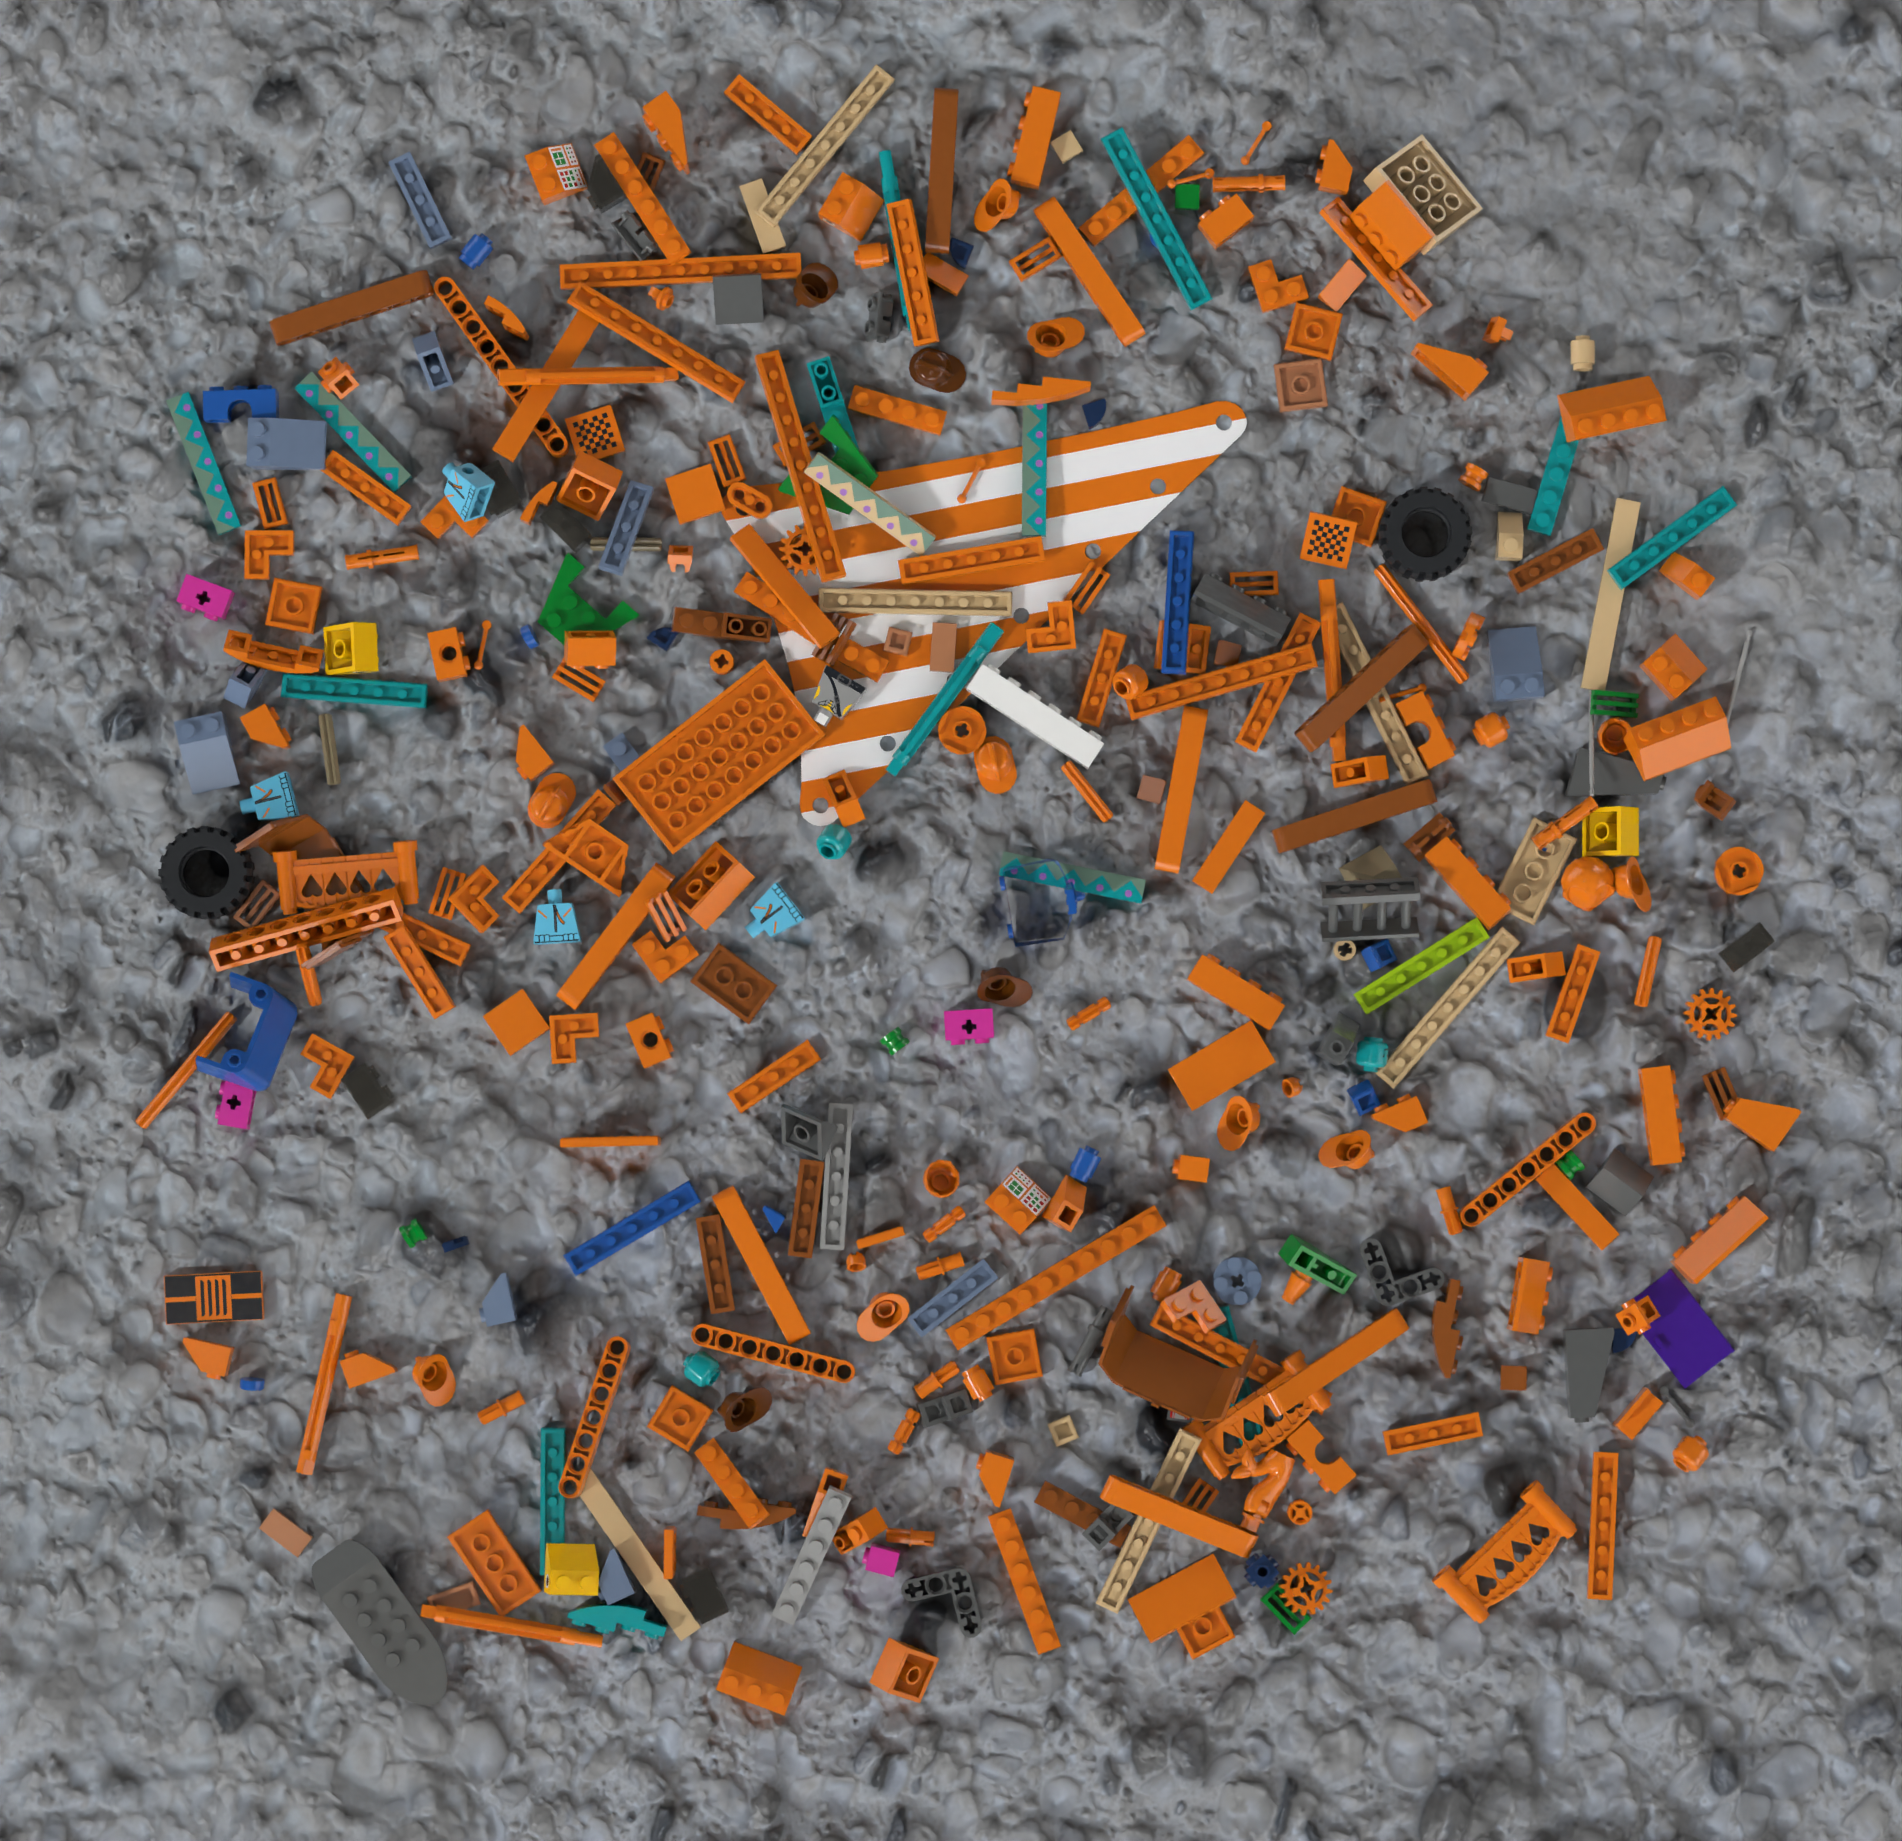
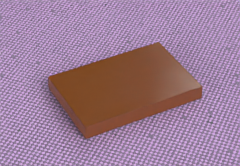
(733, 983)

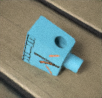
(467, 490)
(272, 799)
(774, 913)
(556, 921)

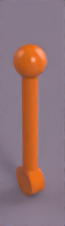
(1266, 126)
(1209, 173)
(980, 464)
(486, 626)
(1421, 687)

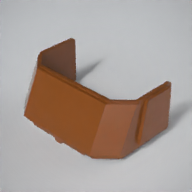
(310, 841)
(1167, 1373)

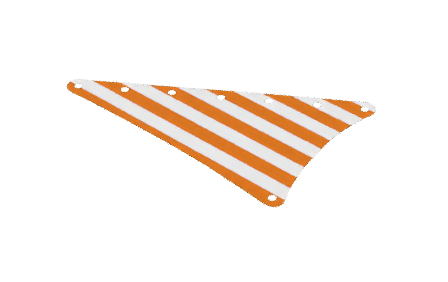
(1093, 496)

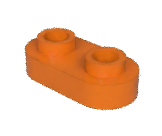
(750, 500)

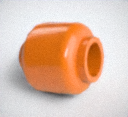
(1130, 681)
(1491, 729)
(1690, 1453)

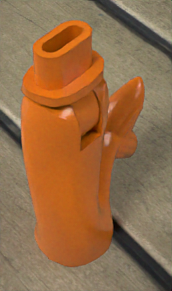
(1265, 1493)

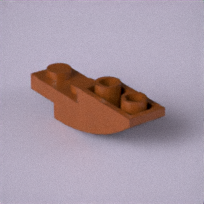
(721, 625)
(1444, 1338)
(731, 1519)

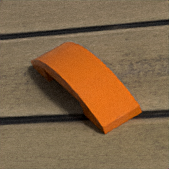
(272, 657)

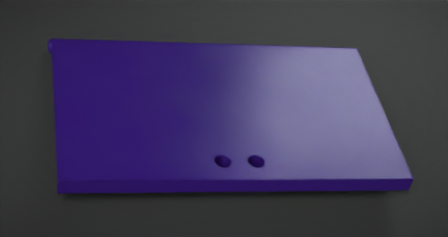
(1683, 1332)

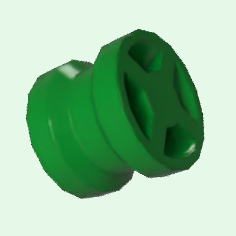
(894, 1041)
(1570, 1164)
(413, 1233)

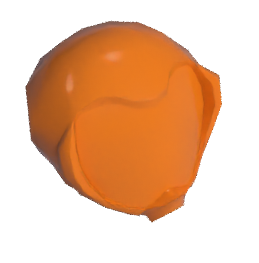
(1587, 882)

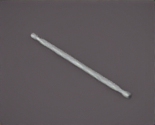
(1738, 675)
(1591, 749)

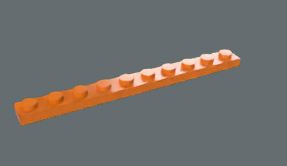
(683, 272)
(797, 459)
(1055, 1277)

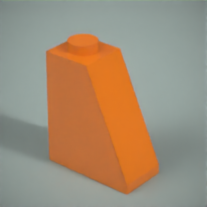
(1760, 1120)

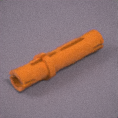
(1248, 183)
(372, 558)
(1560, 826)

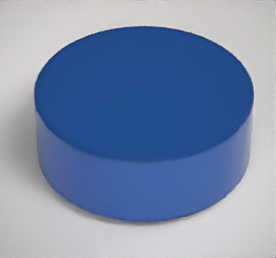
(529, 636)
(252, 1383)

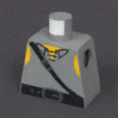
(835, 695)

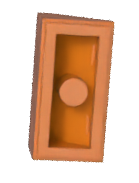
(944, 274)
(1342, 285)

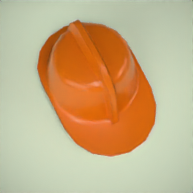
(997, 204)
(1055, 335)
(995, 765)
(551, 800)
(1631, 884)
(1237, 1122)
(1347, 1150)
(882, 1316)
(434, 1379)

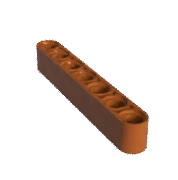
(941, 170)
(351, 307)
(1361, 688)
(1354, 816)

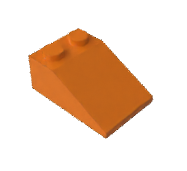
(1454, 369)

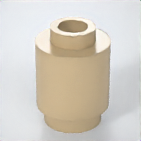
(1582, 353)

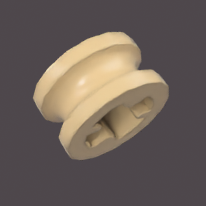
(1349, 955)

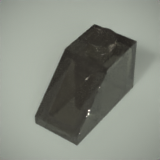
(603, 187)
(1746, 947)

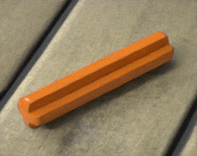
(1087, 791)
(1648, 971)
(309, 976)

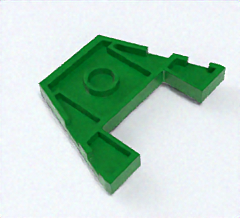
(848, 458)
(569, 612)

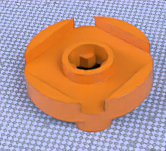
(1467, 636)
(966, 743)
(1732, 883)

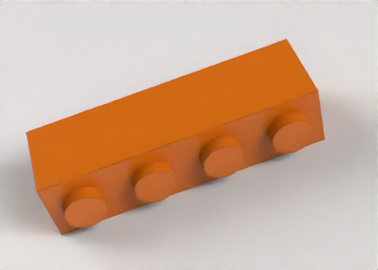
(1035, 137)
(1468, 883)
(1235, 992)
(1660, 1115)

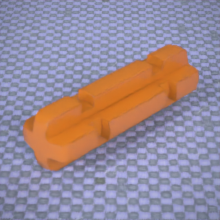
(1088, 1013)
(944, 1224)
(904, 1431)

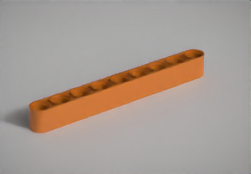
(495, 357)

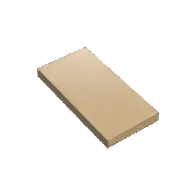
(1534, 873)

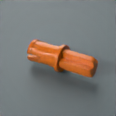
(1449, 1210)
(940, 1266)
(937, 1379)
(501, 1407)
(910, 1537)

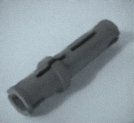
(1091, 1340)

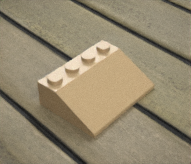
(1428, 187)

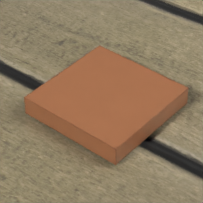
(1300, 385)

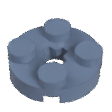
(1240, 1294)

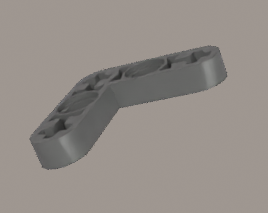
(1396, 1285)
(948, 1587)

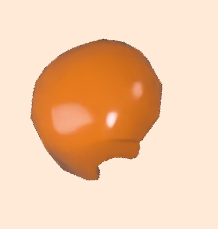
(1611, 735)
(941, 1178)

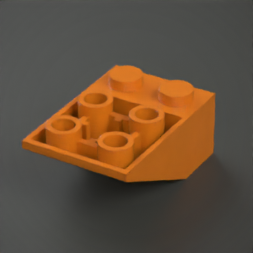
(666, 119)

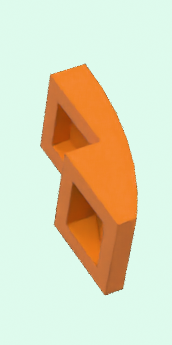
(544, 497)

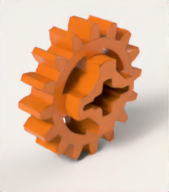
(794, 551)
(1717, 1022)
(1301, 1578)

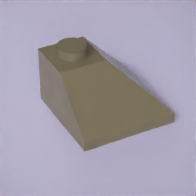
(1369, 866)

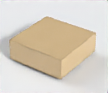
(1066, 147)
(1063, 1430)

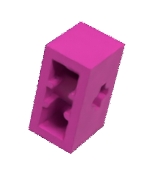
(219, 597)
(980, 1017)
(242, 1114)
(881, 1559)

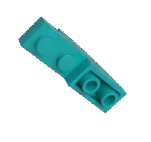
(829, 394)
(607, 1617)

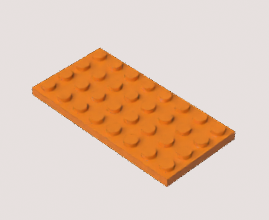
(718, 756)

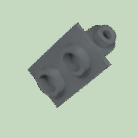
(640, 243)
(878, 306)

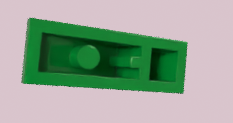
(1316, 1264)

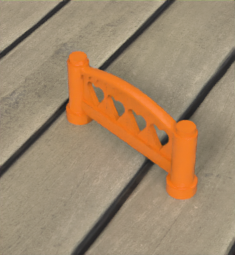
(295, 873)
(1252, 1408)
(1463, 1584)

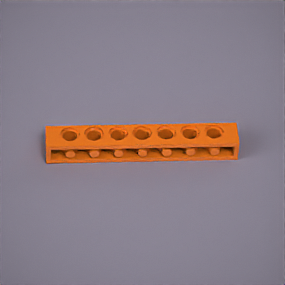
(309, 927)

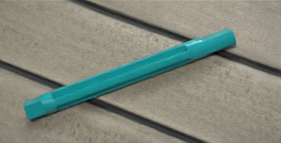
(892, 194)
(944, 698)

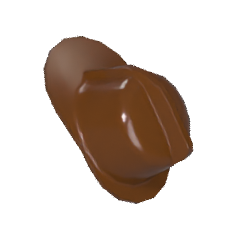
(815, 285)
(937, 370)
(1002, 988)
(744, 1408)

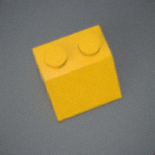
(351, 648)
(1611, 832)
(571, 1569)

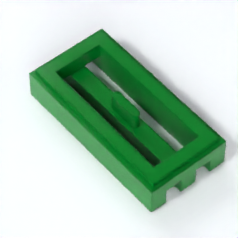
(1632, 704)
(1271, 1593)

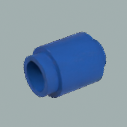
(476, 251)
(1085, 1163)

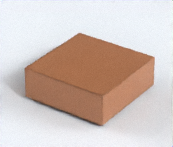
(897, 641)

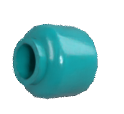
(833, 841)
(1372, 1053)
(701, 1369)

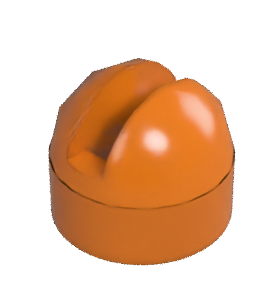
(1291, 1087)
(856, 1262)

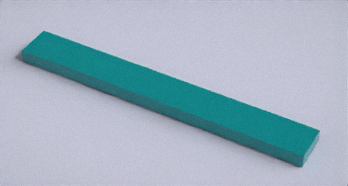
(1156, 218)

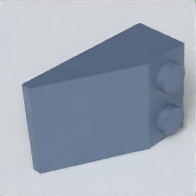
(286, 444)
(1515, 664)
(207, 752)

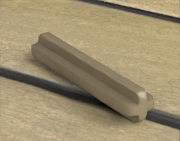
(640, 544)
(329, 749)

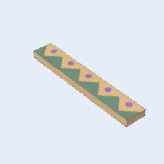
(869, 504)

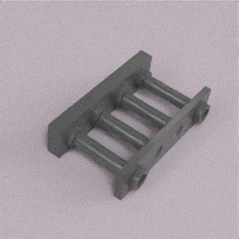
(1369, 891)

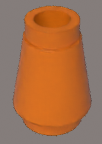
(1296, 1286)

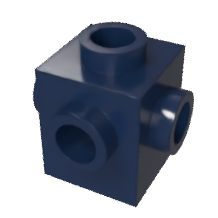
(1257, 1561)

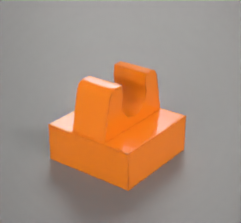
(1497, 331)
(680, 555)

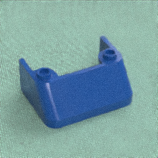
(259, 1063)

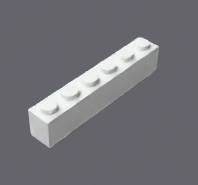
(1035, 716)

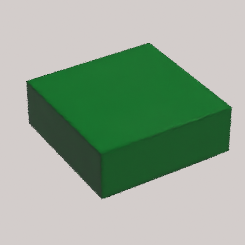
(1187, 197)

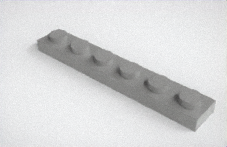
(836, 1178)
(811, 1555)

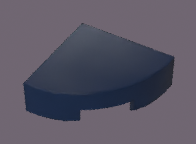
(960, 252)
(1094, 412)
(663, 637)
(455, 1244)
(1621, 1340)

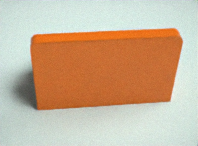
(1637, 1413)

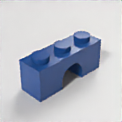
(220, 402)

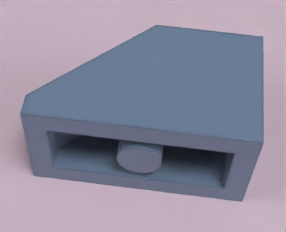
(432, 361)
(244, 684)
(499, 1303)
(614, 1579)

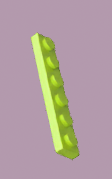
(1421, 966)

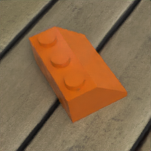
(1392, 225)
(710, 885)
(1529, 1295)
(759, 1678)

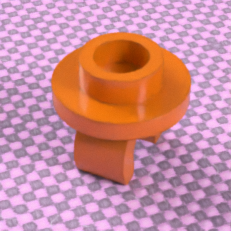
(663, 298)

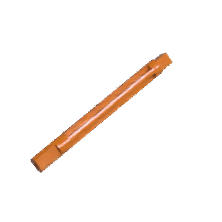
(586, 375)
(1331, 657)
(324, 1384)
(510, 1625)

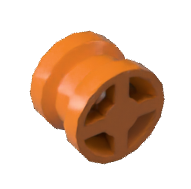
(1473, 477)
(724, 664)
(1301, 1509)

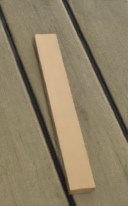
(825, 146)
(1609, 597)
(915, 602)
(1383, 712)
(1448, 1007)
(1143, 1529)
(637, 1557)

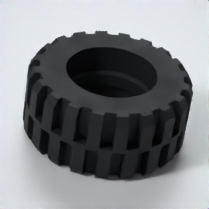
(1448, 511)
(175, 862)

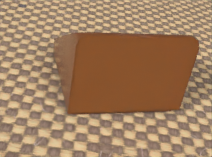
(1227, 653)
(1151, 789)
(615, 793)
(1513, 1377)

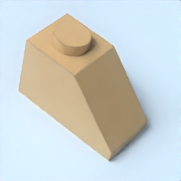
(1509, 536)

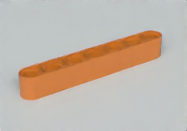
(1089, 271)
(1181, 789)
(614, 938)
(1535, 1160)
(761, 1264)
(761, 1352)
(1336, 1362)
(603, 1408)
(1178, 1516)

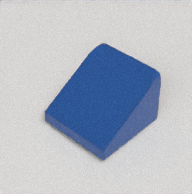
(1379, 955)
(1363, 1097)
(774, 1217)

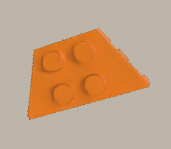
(592, 852)

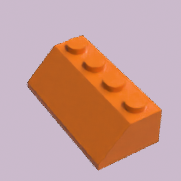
(1611, 408)
(1678, 738)
(1718, 1239)

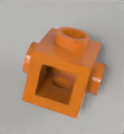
(338, 378)
(1637, 1315)

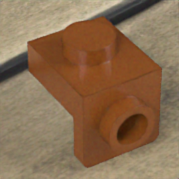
(1714, 800)

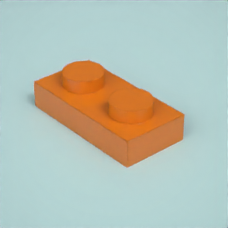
(863, 660)

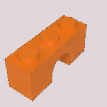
(1418, 710)
(1332, 1474)

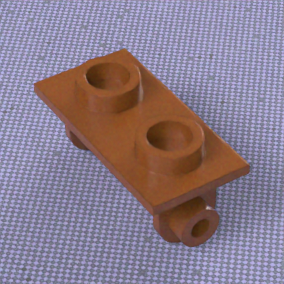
(1429, 836)

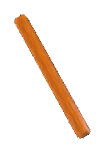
(1421, 623)
(185, 1070)

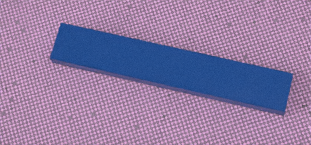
(1177, 602)
(632, 1228)

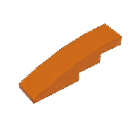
(1051, 391)

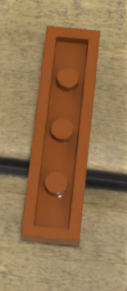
(1555, 561)
(806, 1208)
(715, 1264)
(1074, 1509)

